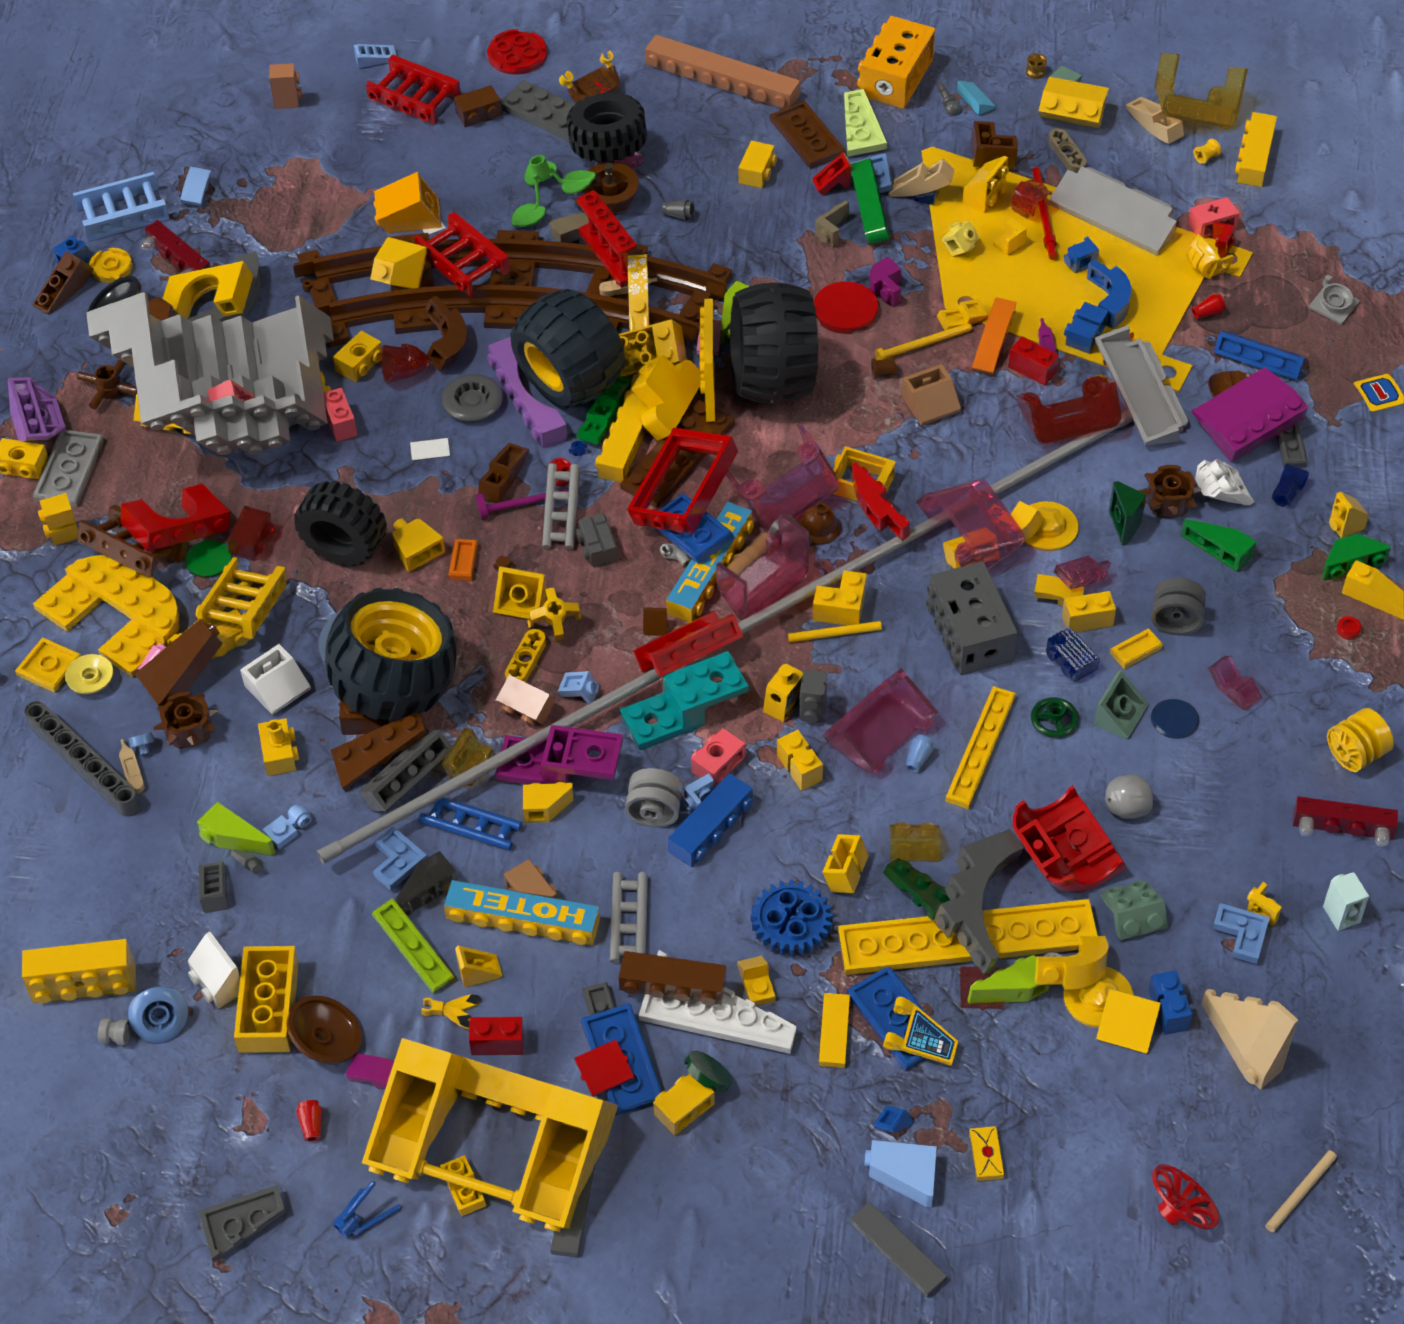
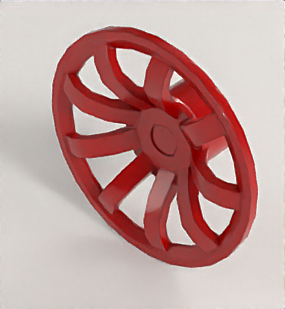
(1176, 1206)

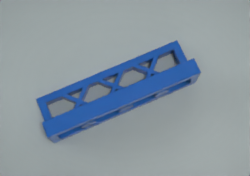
(1259, 354)

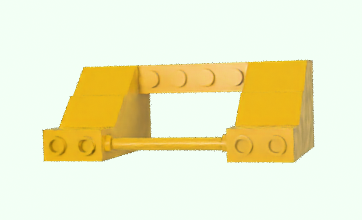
(425, 1088)

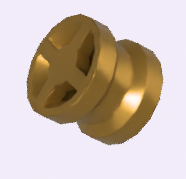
(1036, 66)

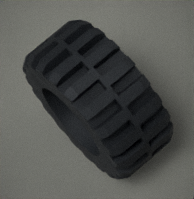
(606, 127)
(340, 523)

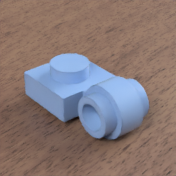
(283, 830)

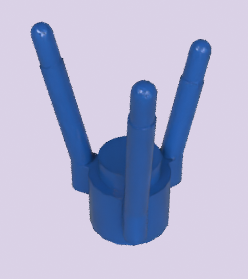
(348, 1220)

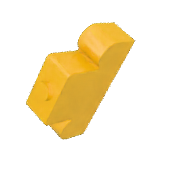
(666, 392)

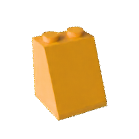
(407, 205)

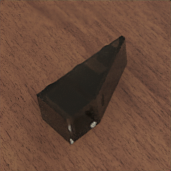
(427, 882)

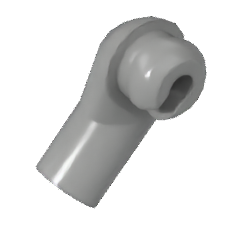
(671, 551)

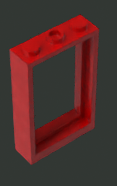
(685, 440)

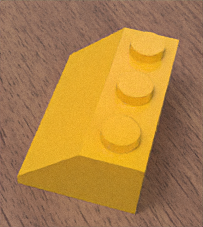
(1073, 102)

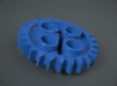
(811, 927)

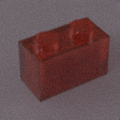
(250, 533)

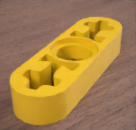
(525, 649)

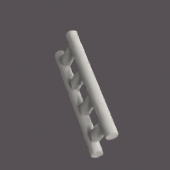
(570, 515)
(618, 907)

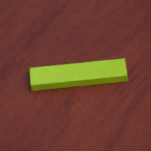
(412, 945)

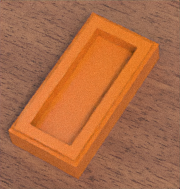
(463, 559)

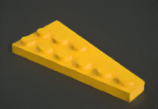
(706, 361)

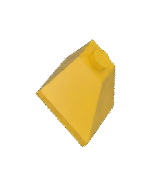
(399, 263)

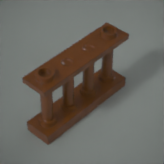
(121, 551)

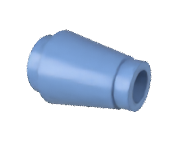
(919, 751)

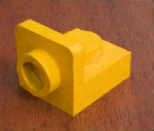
(1262, 905)

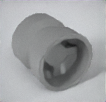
(114, 1031)

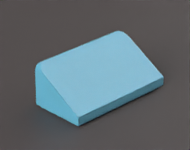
(974, 97)

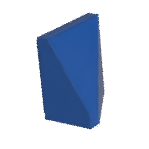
(893, 1120)

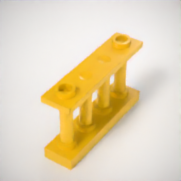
(256, 610)

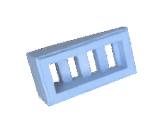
(370, 55)

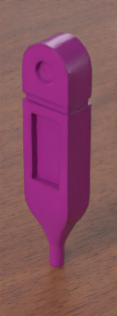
(1046, 337)

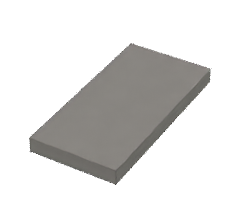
(69, 466)

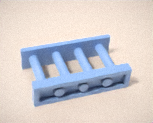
(125, 219)

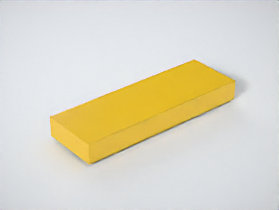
(834, 1030)

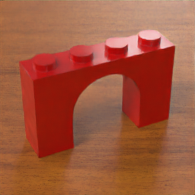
(154, 531)

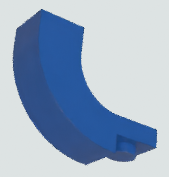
(1117, 287)

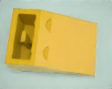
(651, 342)

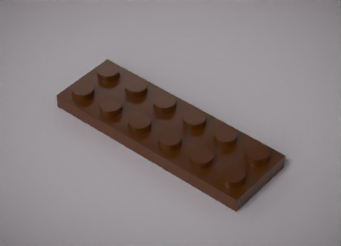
(685, 461)

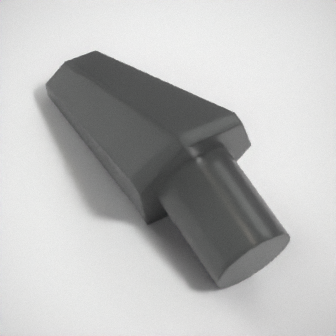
(247, 860)

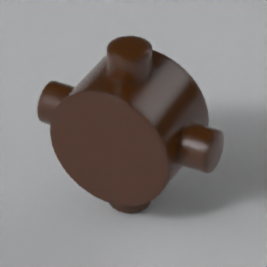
(503, 561)

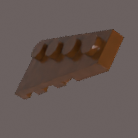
(368, 751)

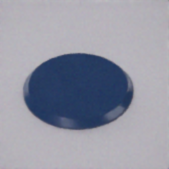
(1175, 718)

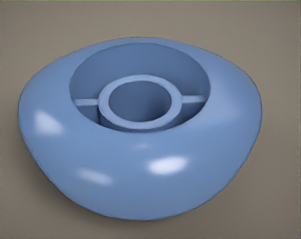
(158, 1014)

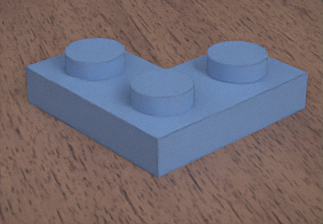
(401, 861)
(1248, 928)

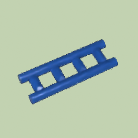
(476, 833)

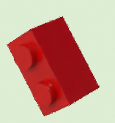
(1033, 360)
(496, 1036)

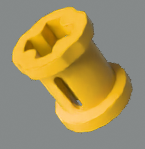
(1210, 149)

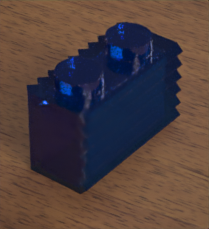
(1072, 654)

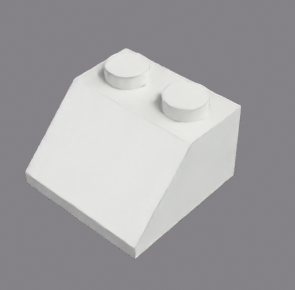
(214, 972)

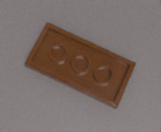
(807, 134)

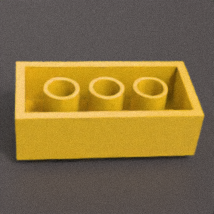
(79, 971)
(265, 998)

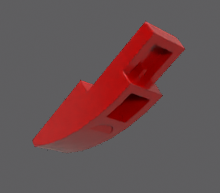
(872, 499)

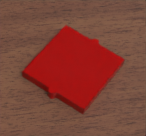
(604, 1068)

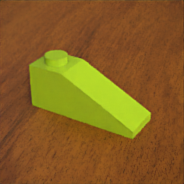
(232, 832)

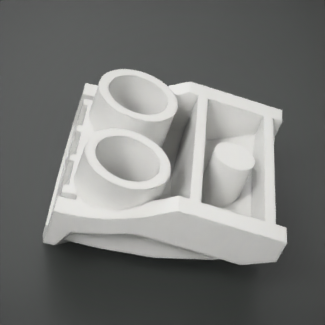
(1222, 482)

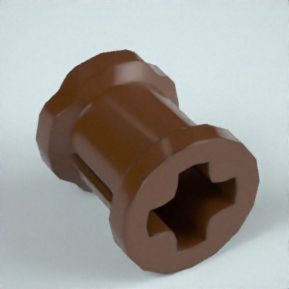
(883, 367)

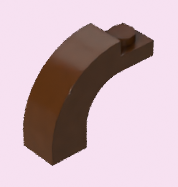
(453, 331)

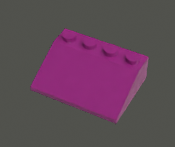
(1250, 413)

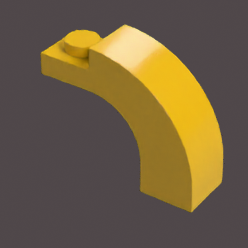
(1075, 970)

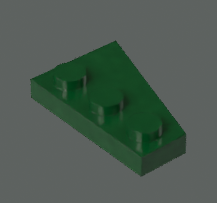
(918, 884)

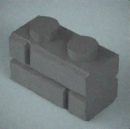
(597, 540)
(813, 696)

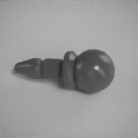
(951, 106)

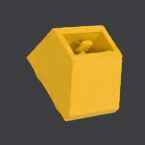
(986, 184)

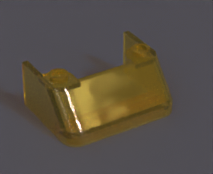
(1222, 102)

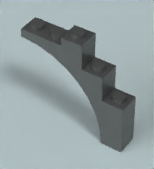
(965, 889)

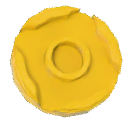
(111, 265)

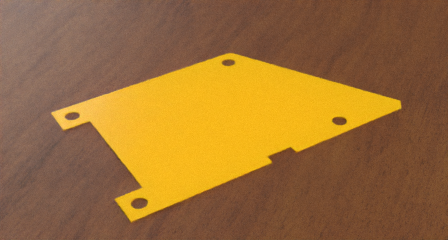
(1049, 288)

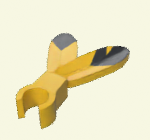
(453, 1009)

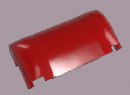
(1067, 843)

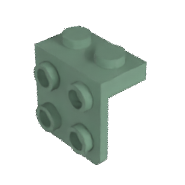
(1135, 909)

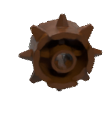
(1170, 491)
(186, 720)

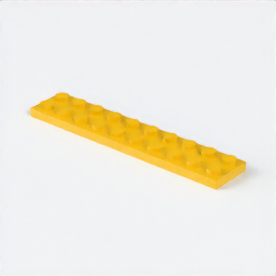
(921, 942)

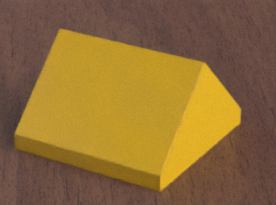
(519, 592)

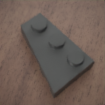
(240, 1219)

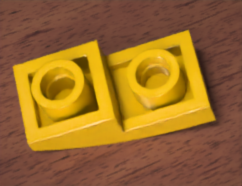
(466, 1199)

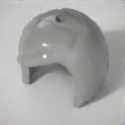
(1129, 796)

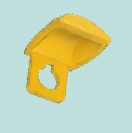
(1206, 259)

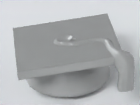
(1334, 301)

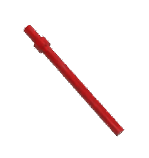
(1049, 240)

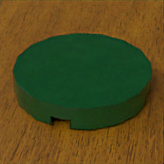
(708, 1071)

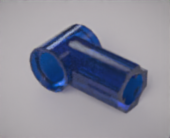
(1290, 482)

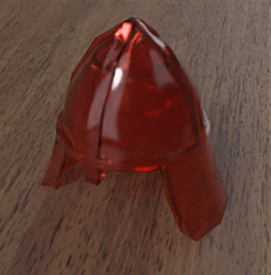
(402, 362)

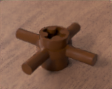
(107, 383)

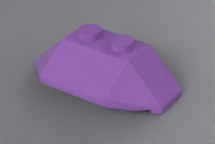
(33, 410)

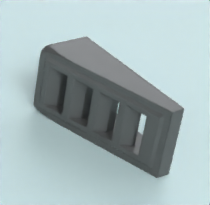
(213, 888)

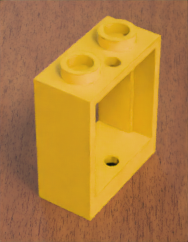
(874, 464)

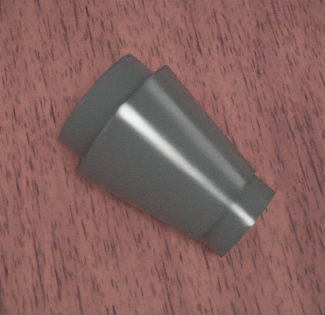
(679, 209)

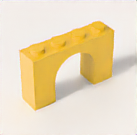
(230, 280)

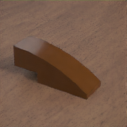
(502, 472)

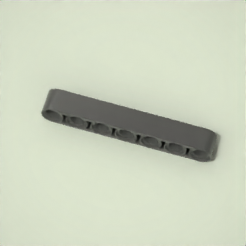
(82, 758)

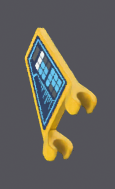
(922, 1036)

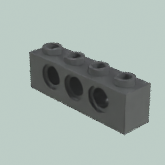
(405, 771)

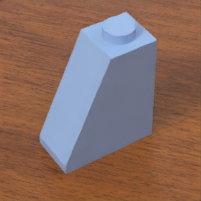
(904, 1168)

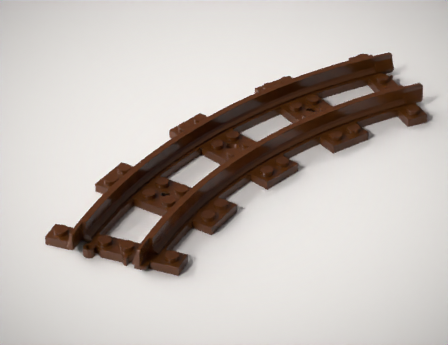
(501, 299)

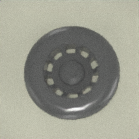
(465, 398)

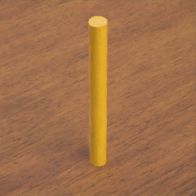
(834, 631)

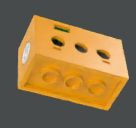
(896, 61)

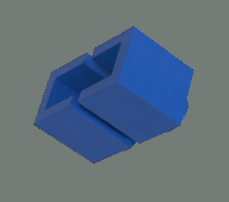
(1086, 325)
(1174, 1009)

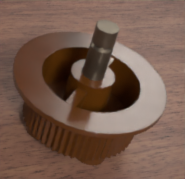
(614, 184)

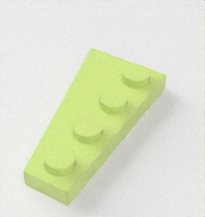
(862, 127)

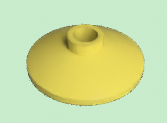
(86, 667)

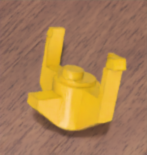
(554, 613)

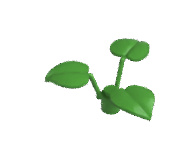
(538, 171)

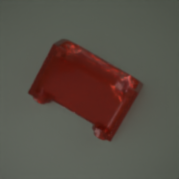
(1093, 412)

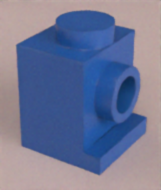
(1081, 255)

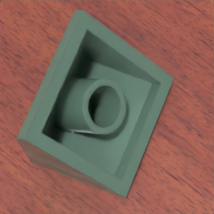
(1120, 707)

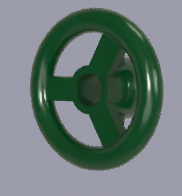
(1054, 714)

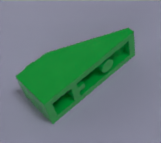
(1221, 542)

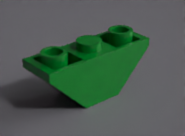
(1353, 548)

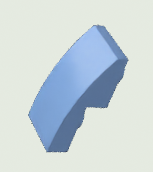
(195, 186)

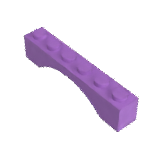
(544, 421)

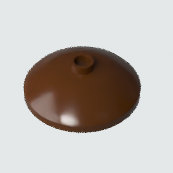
(324, 1029)

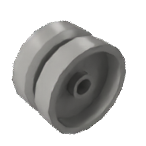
(653, 797)

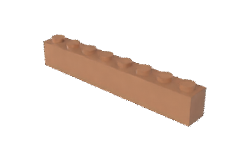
(722, 72)

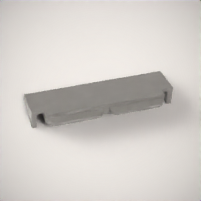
(1115, 208)
(1139, 381)

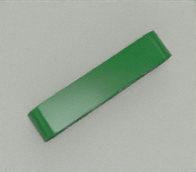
(870, 202)

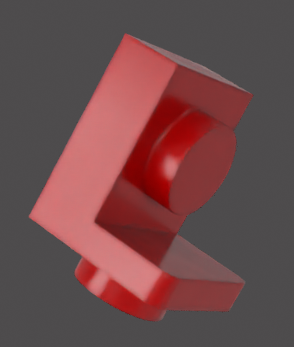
(1224, 236)

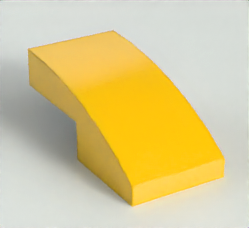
(967, 312)
(1054, 588)

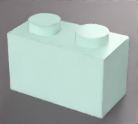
(1345, 901)

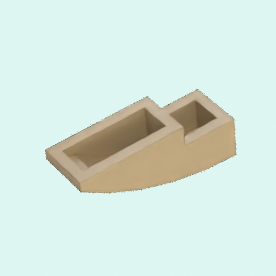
(1154, 121)
(922, 179)

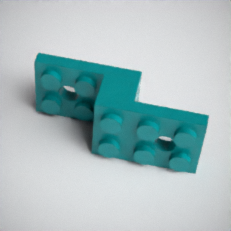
(684, 700)

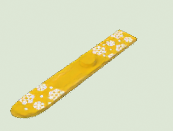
(638, 291)

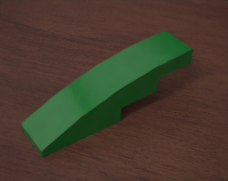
(604, 411)

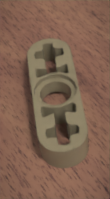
(1066, 144)

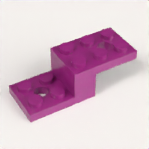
(563, 755)

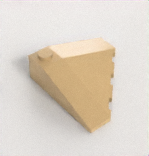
(1253, 1033)

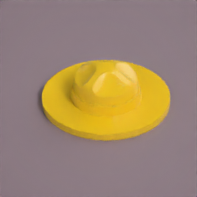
(1057, 529)
(1088, 1002)

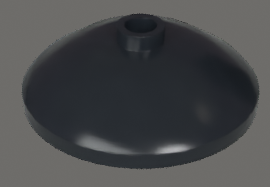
(116, 291)

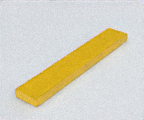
(980, 747)

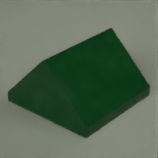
(1126, 510)

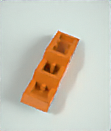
(994, 336)

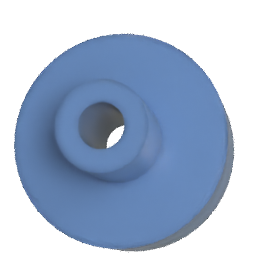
(141, 741)

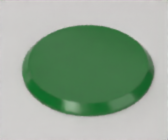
(207, 558)

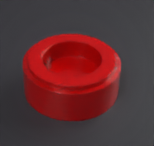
(1348, 627)

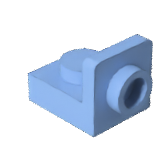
(579, 684)
(697, 792)

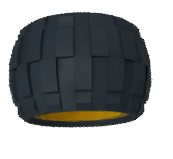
(568, 348)

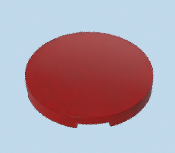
(516, 52)
(845, 306)

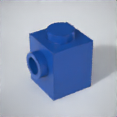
(73, 246)

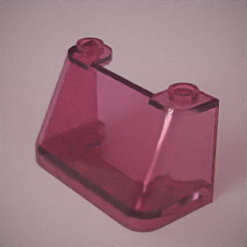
(881, 722)

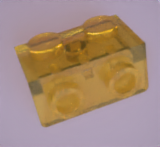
(465, 754)
(915, 841)

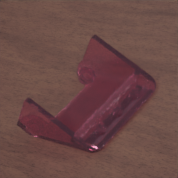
(981, 520)

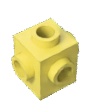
(960, 238)

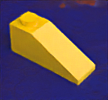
(1374, 589)

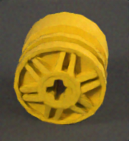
(1360, 739)

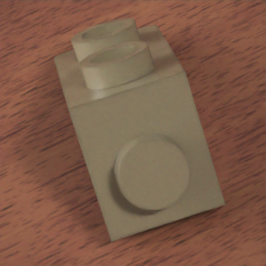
(826, 224)

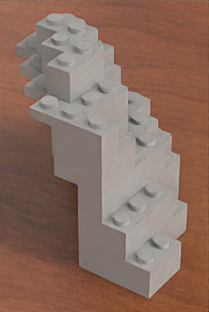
(184, 358)

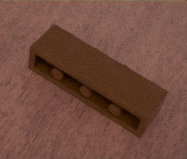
(672, 978)

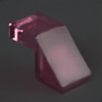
(1237, 688)

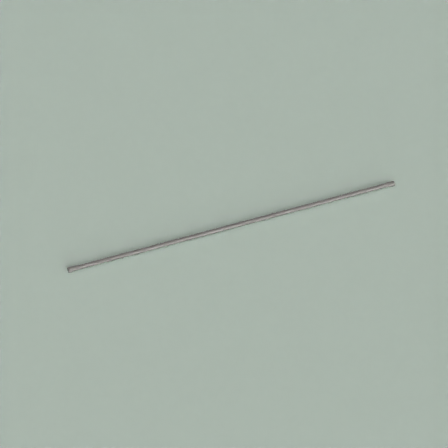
(340, 846)

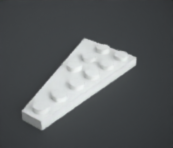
(733, 1020)

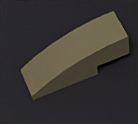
(567, 228)

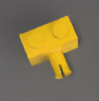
(277, 746)

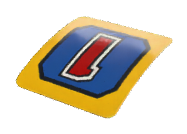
(1380, 392)

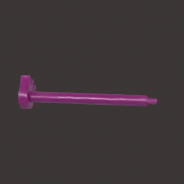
(484, 509)

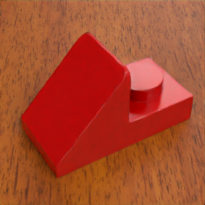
(836, 172)

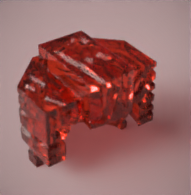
(1027, 197)

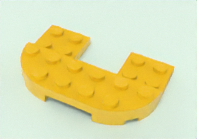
(138, 597)

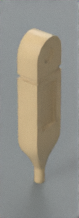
(611, 288)
(131, 768)

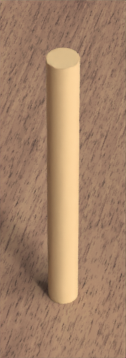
(1301, 1191)

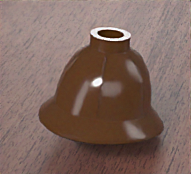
(820, 523)

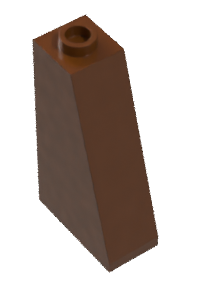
(180, 662)

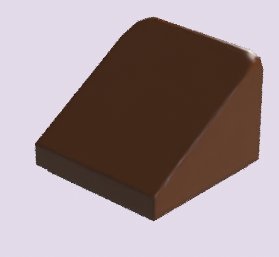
(655, 621)

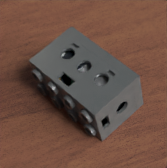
(971, 618)

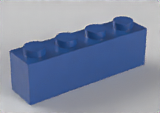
(710, 820)

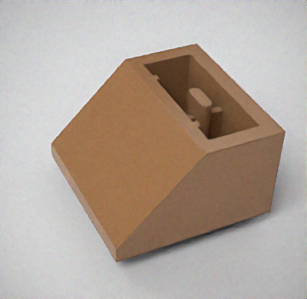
(930, 394)

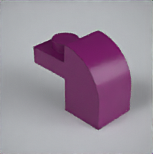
(884, 281)

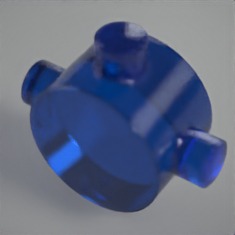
(577, 448)

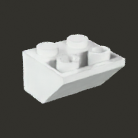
(275, 679)

